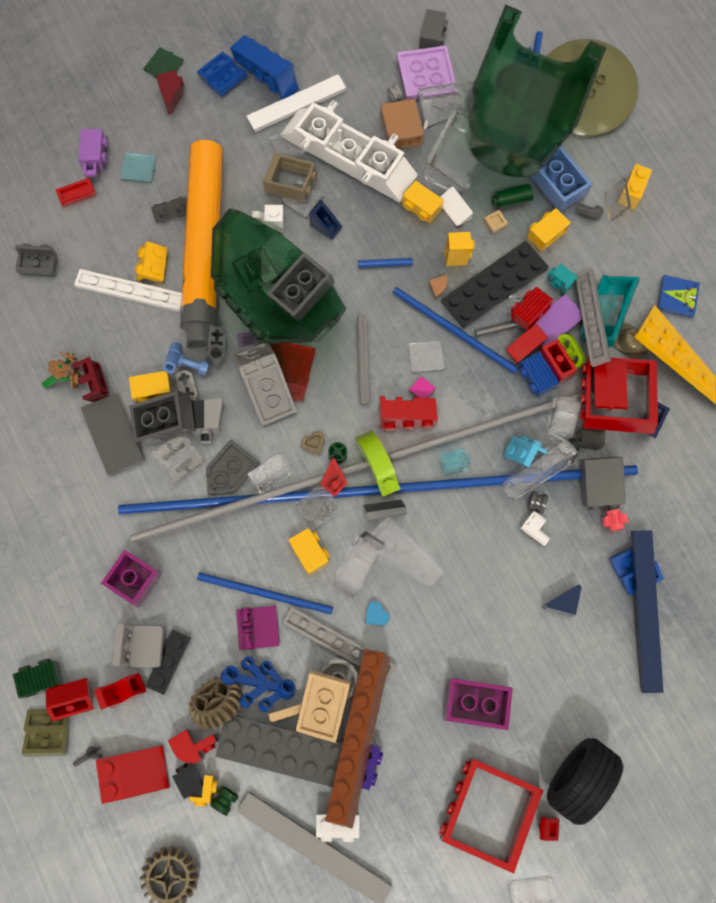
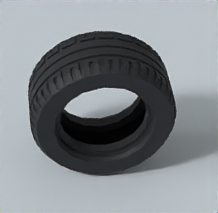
(585, 781)

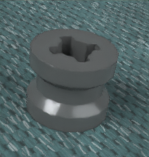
(537, 501)

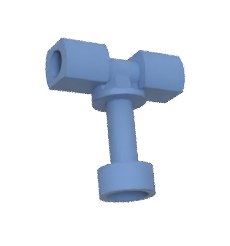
(175, 358)

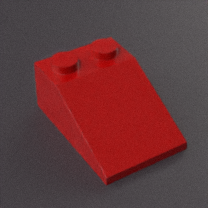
(132, 774)

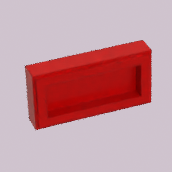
(75, 192)

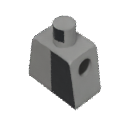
(207, 418)

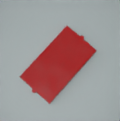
(610, 385)

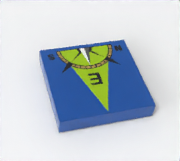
(678, 296)

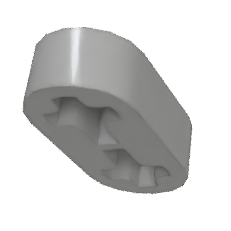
(191, 383)

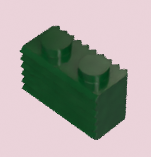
(37, 679)

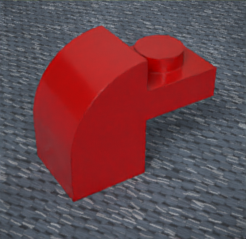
(120, 691)
(188, 750)

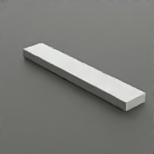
(289, 106)
(128, 290)

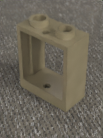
(293, 165)

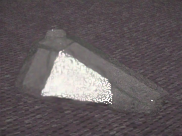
(544, 466)

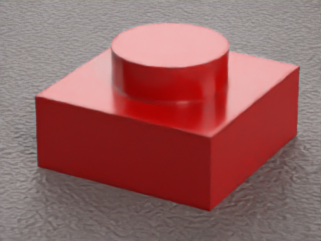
(549, 829)

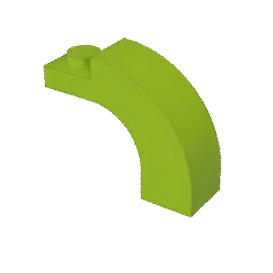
(378, 461)

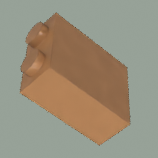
(404, 121)

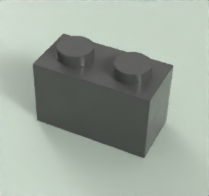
(433, 29)

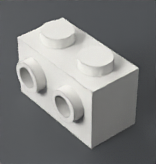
(328, 831)

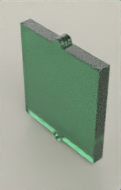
(163, 62)

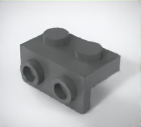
(35, 259)

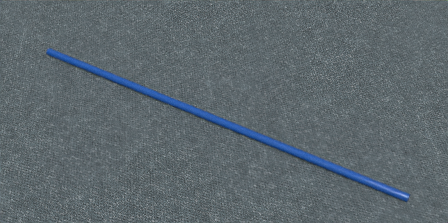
(345, 492)

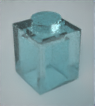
(454, 462)

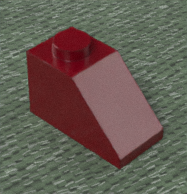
(171, 89)

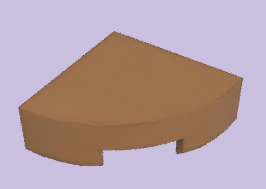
(438, 285)

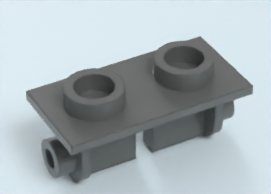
(169, 210)

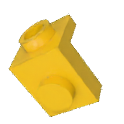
(209, 787)

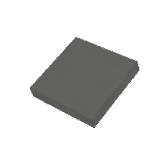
(384, 509)

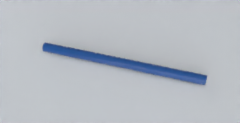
(265, 593)

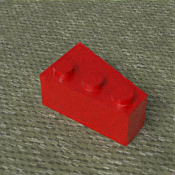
(407, 414)

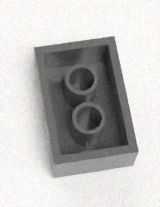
(301, 287)
(162, 418)

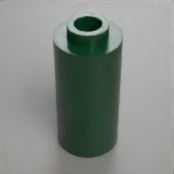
(512, 196)

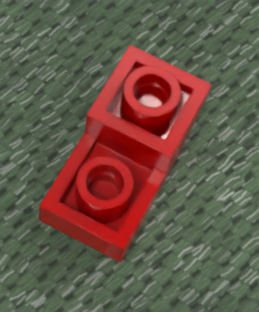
(526, 343)

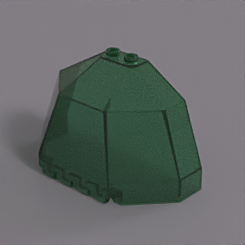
(245, 266)

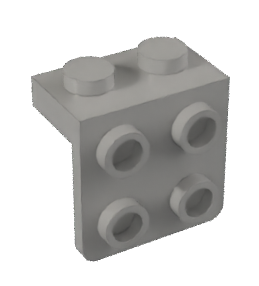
(138, 646)

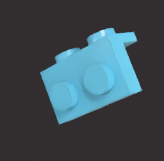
(523, 450)

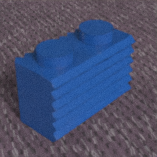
(538, 374)

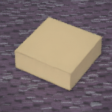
(495, 221)

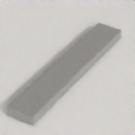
(592, 318)
(328, 638)

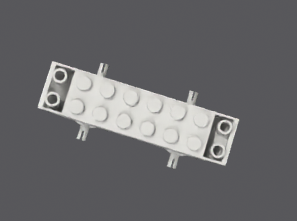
(366, 159)

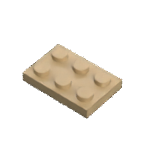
(323, 706)

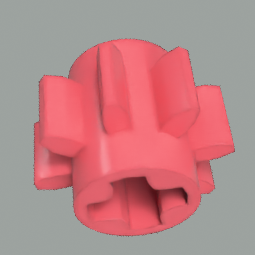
(615, 520)

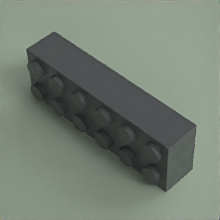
(279, 750)

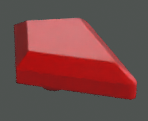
(333, 478)

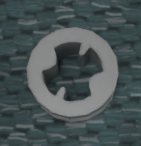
(394, 93)

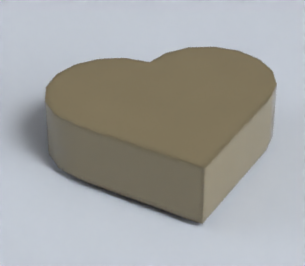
(313, 443)

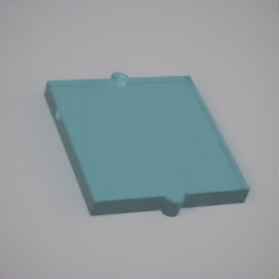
(138, 168)

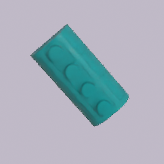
(616, 286)

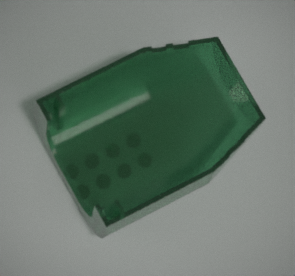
(525, 101)

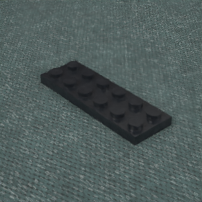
(494, 284)

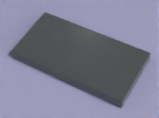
(112, 434)

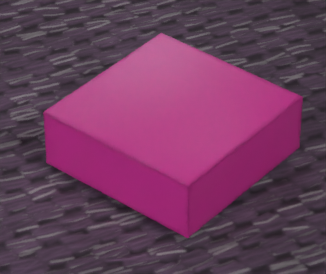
(422, 388)

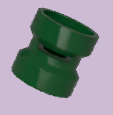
(223, 801)

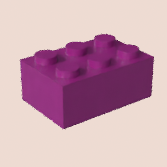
(478, 704)

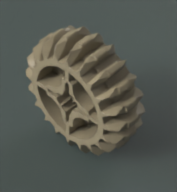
(215, 703)
(170, 866)

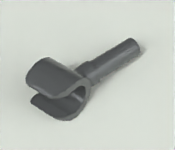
(91, 753)

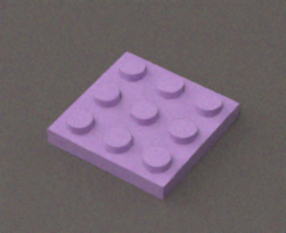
(424, 69)

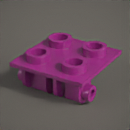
(257, 627)

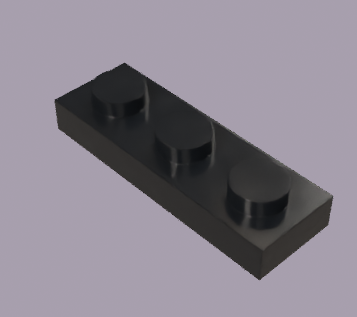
(171, 658)

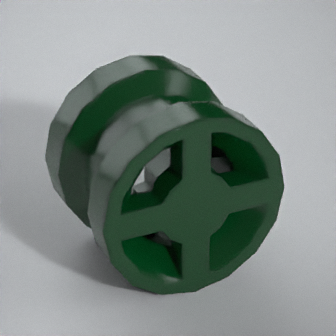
(337, 449)

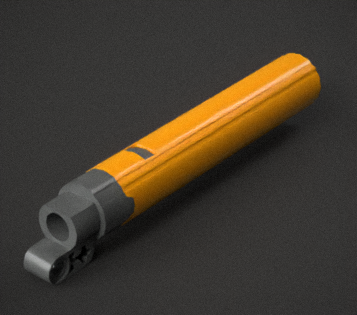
(202, 214)

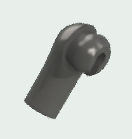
(590, 211)

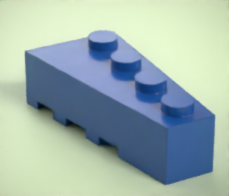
(266, 66)

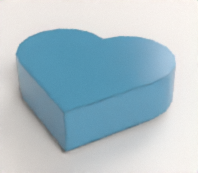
(376, 614)

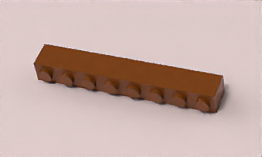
(358, 739)

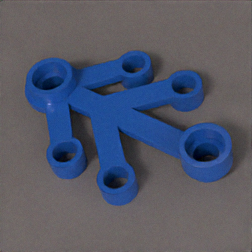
(231, 675)

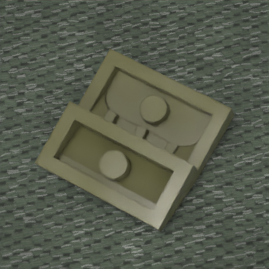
(43, 735)

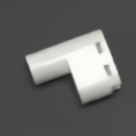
(532, 528)

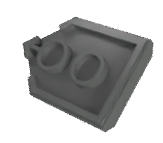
(229, 469)

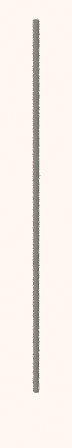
(345, 470)

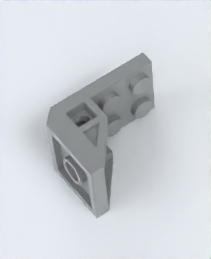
(265, 383)

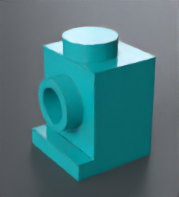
(562, 278)

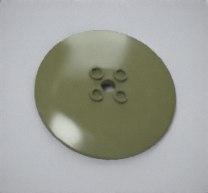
(612, 91)

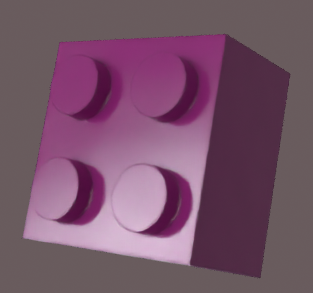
(131, 578)

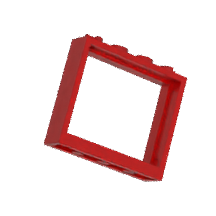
(633, 367)
(521, 830)

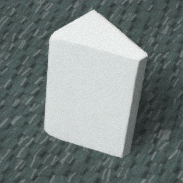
(456, 207)

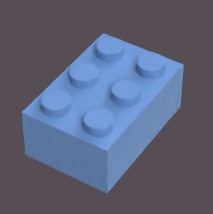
(562, 181)

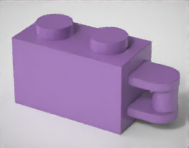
(92, 151)

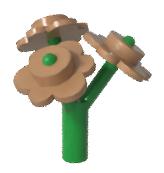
(59, 369)

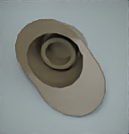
(629, 344)

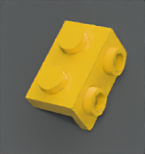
(151, 262)

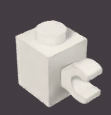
(273, 216)

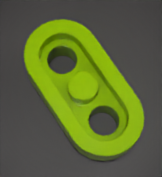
(573, 349)

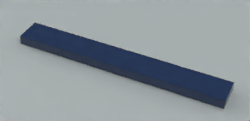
(647, 612)

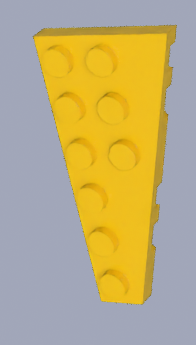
(667, 344)

